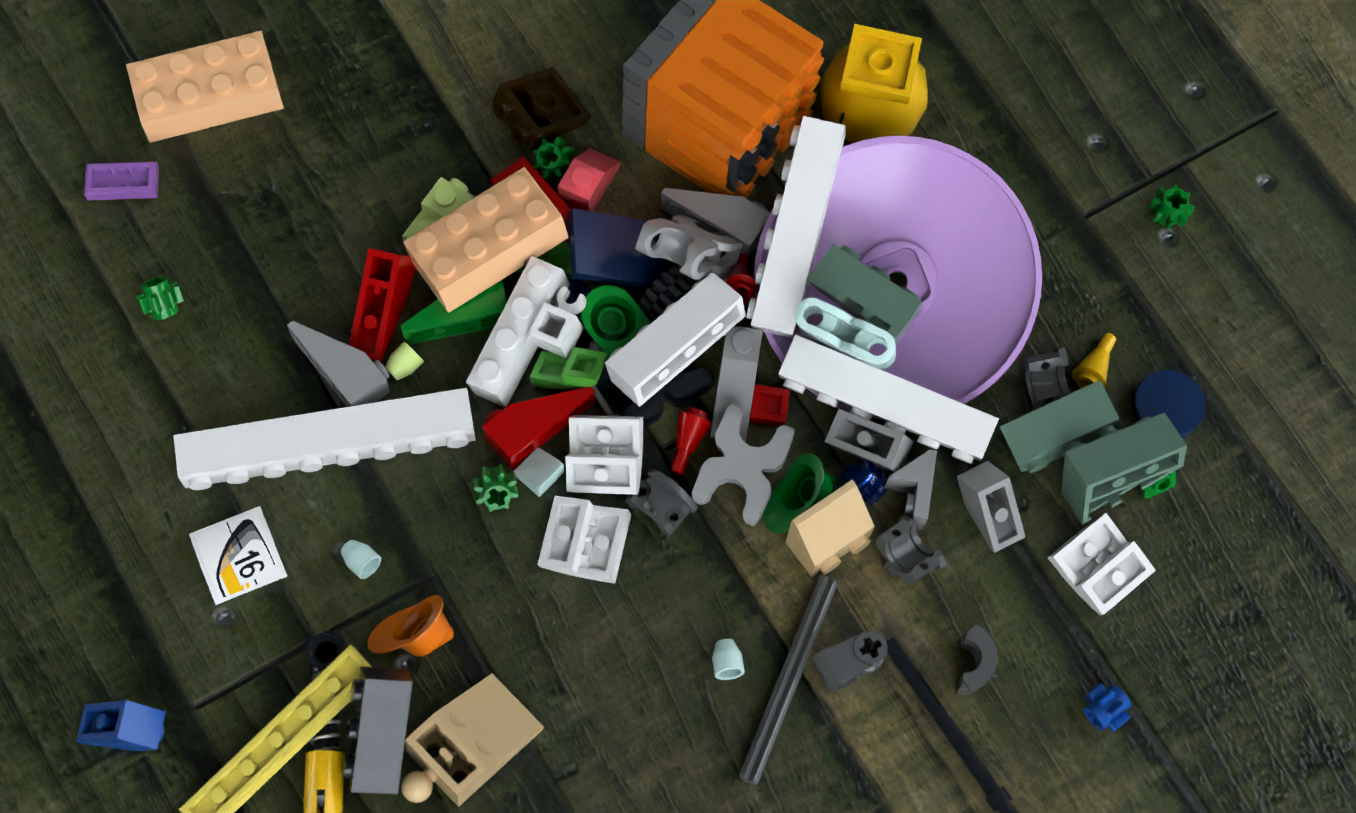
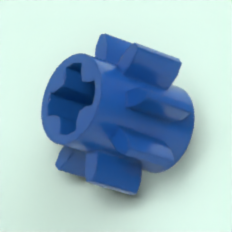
(1107, 707)

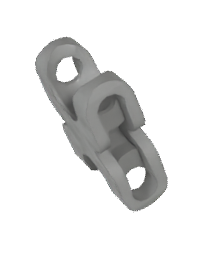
(689, 246)
(742, 465)

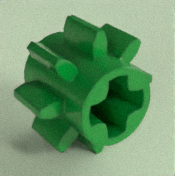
(544, 156)
(1171, 207)
(160, 298)
(495, 488)

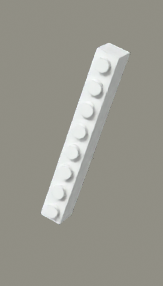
(324, 439)

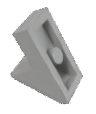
(918, 480)

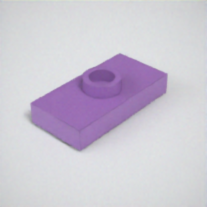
(121, 180)

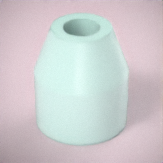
(360, 558)
(727, 660)

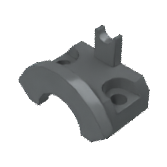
(1045, 381)
(662, 501)
(907, 552)
(984, 651)

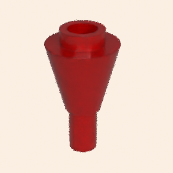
(743, 280)
(690, 431)

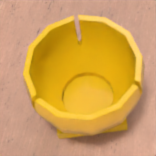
(875, 85)

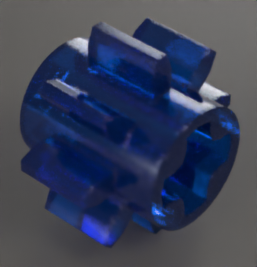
(868, 480)

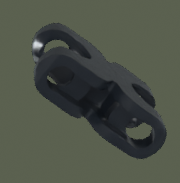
(678, 392)

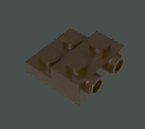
(539, 108)

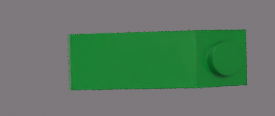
(473, 316)

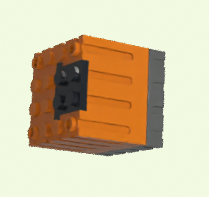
(720, 91)

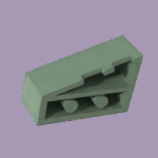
(865, 291)
(1059, 426)
(1120, 461)

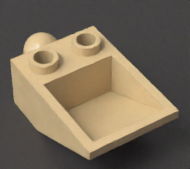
(474, 738)

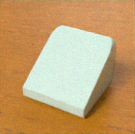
(539, 471)

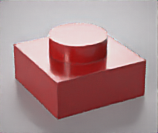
(769, 405)

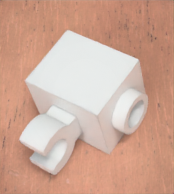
(558, 327)

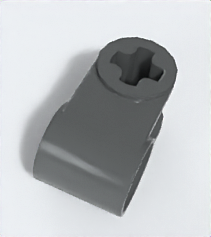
(844, 661)

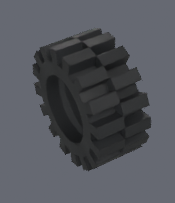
(665, 292)

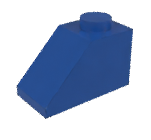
(121, 726)

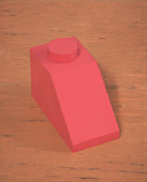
(587, 179)

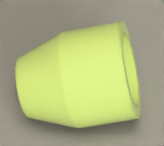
(403, 362)

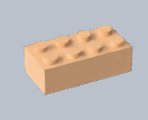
(204, 86)
(486, 239)

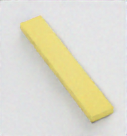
(280, 738)

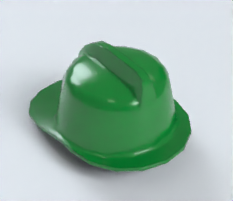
(612, 317)
(798, 490)

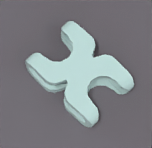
(845, 333)

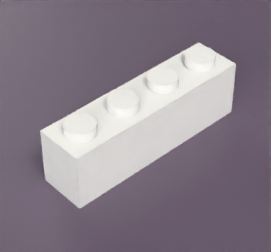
(675, 338)
(509, 345)

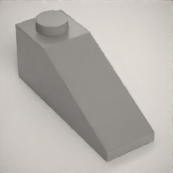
(719, 214)
(342, 366)
(737, 375)

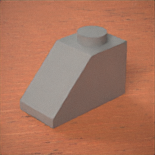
(869, 441)
(992, 505)

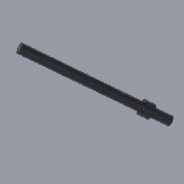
(998, 797)

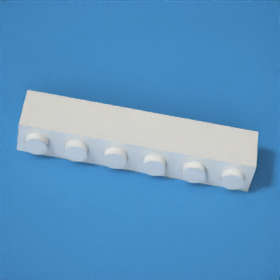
(798, 225)
(888, 398)

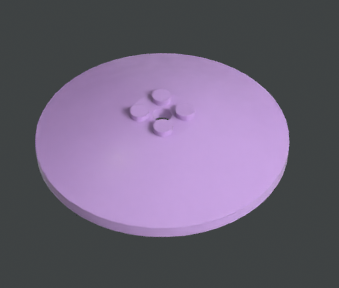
(958, 243)

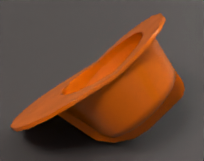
(413, 629)

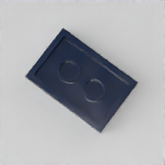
(606, 253)

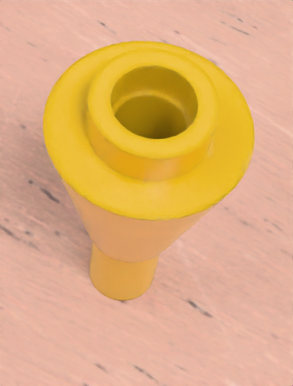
(1096, 364)

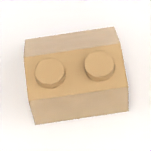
(831, 530)

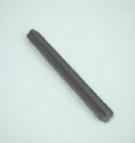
(788, 680)

